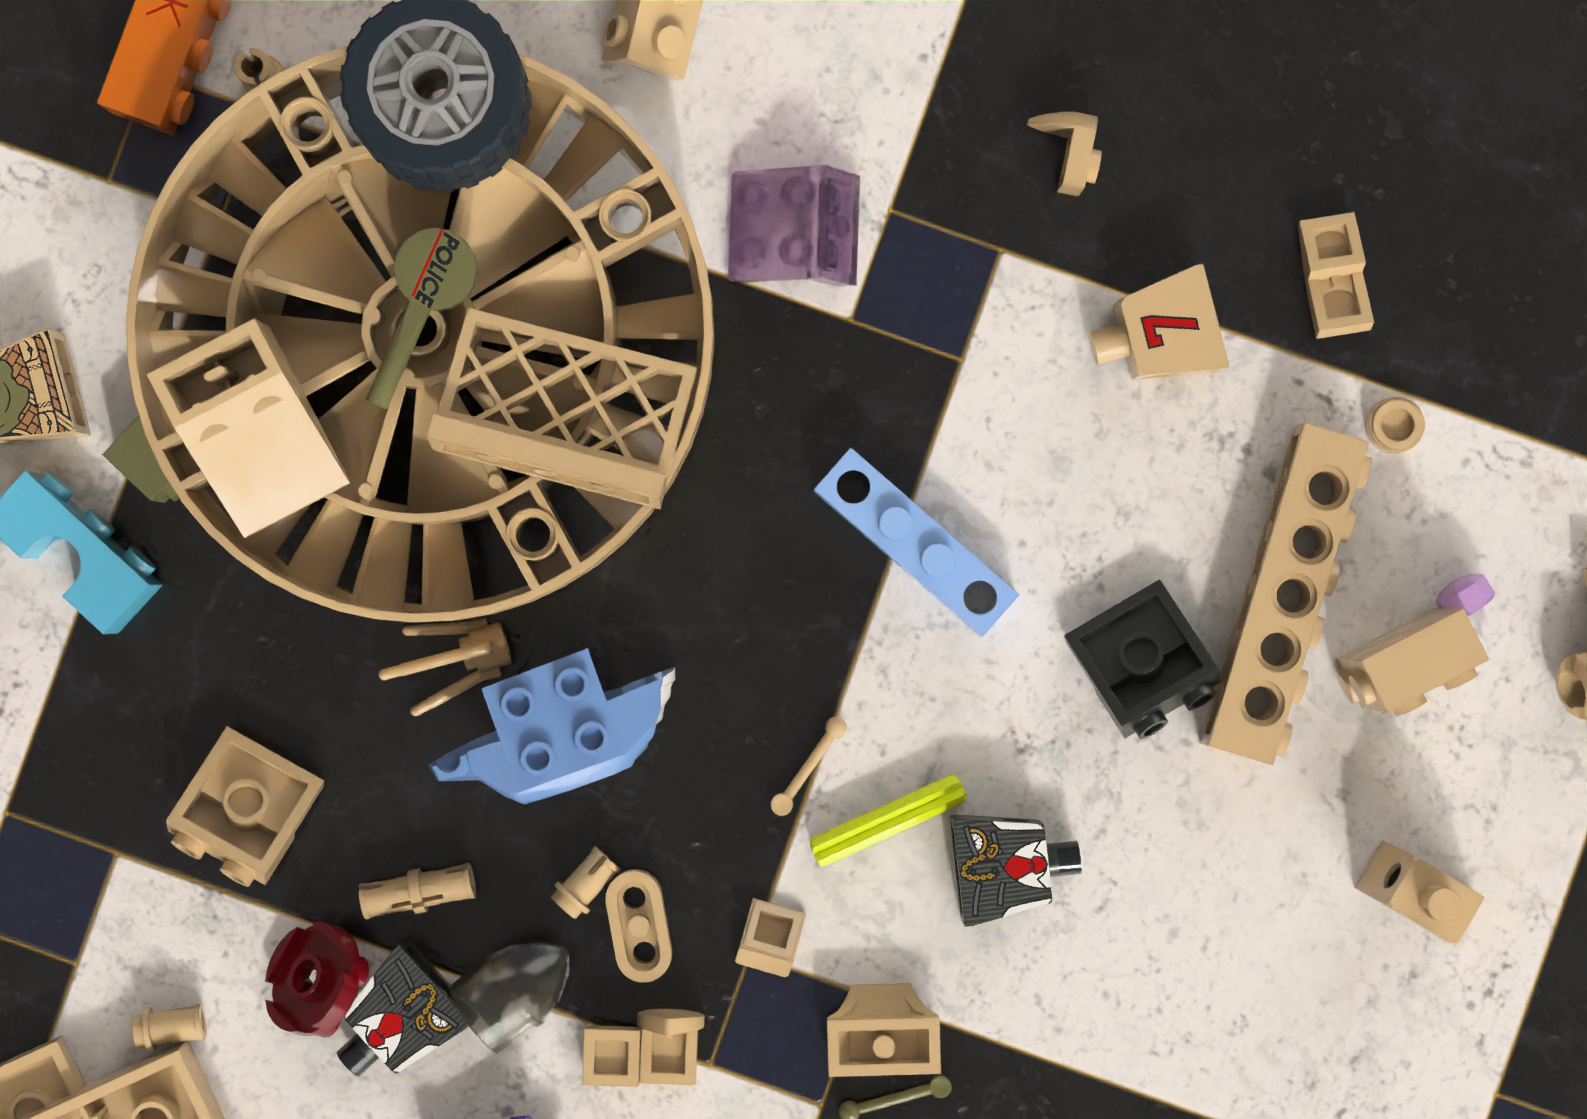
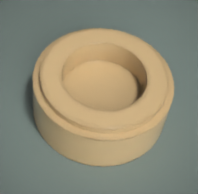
(1395, 425)

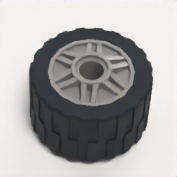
(426, 48)

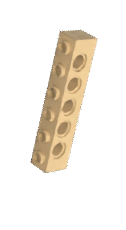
(1345, 464)

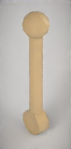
(782, 802)

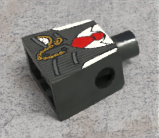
(1006, 865)
(400, 1013)

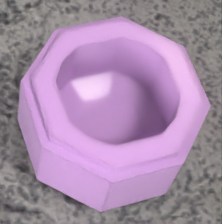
(1466, 592)

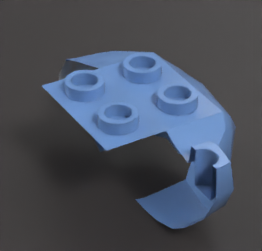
(558, 730)

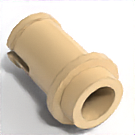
(247, 67)
(585, 883)
(168, 1026)

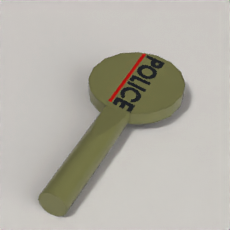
(435, 274)

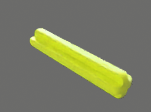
(888, 820)

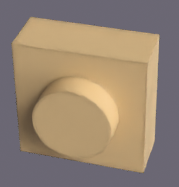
(611, 1056)

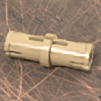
(417, 891)

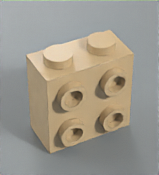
(1412, 660)

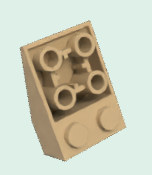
(249, 426)

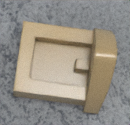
(669, 1046)

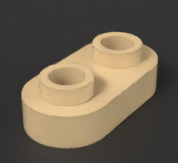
(638, 924)

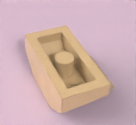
(883, 1033)

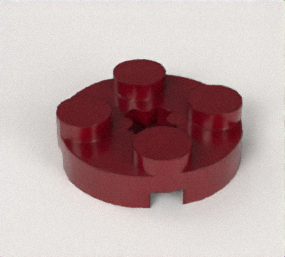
(317, 1006)

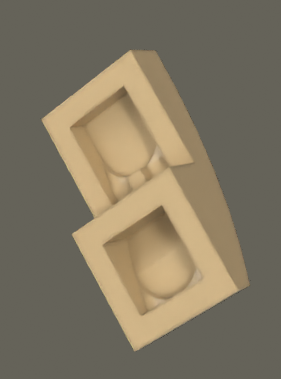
(1334, 275)

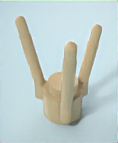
(482, 649)

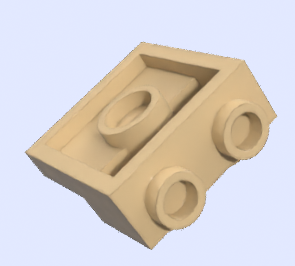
(243, 808)

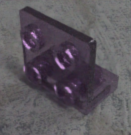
(794, 225)

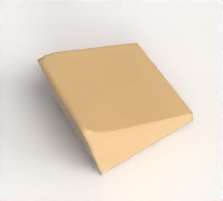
(770, 938)

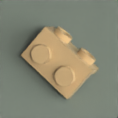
(652, 35)

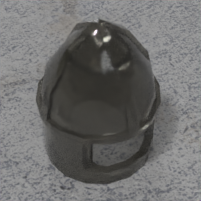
(511, 991)

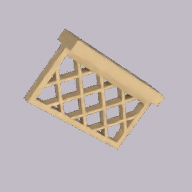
(551, 457)

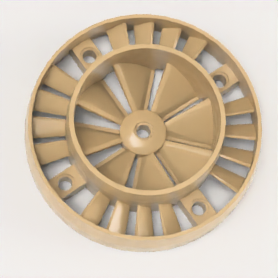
(312, 254)

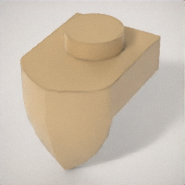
(1080, 159)

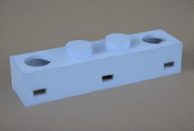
(916, 542)

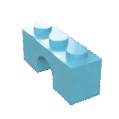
(110, 581)

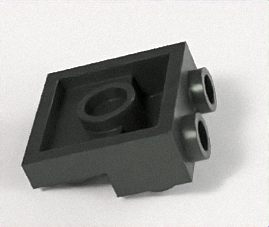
(1144, 661)

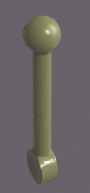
(938, 1086)

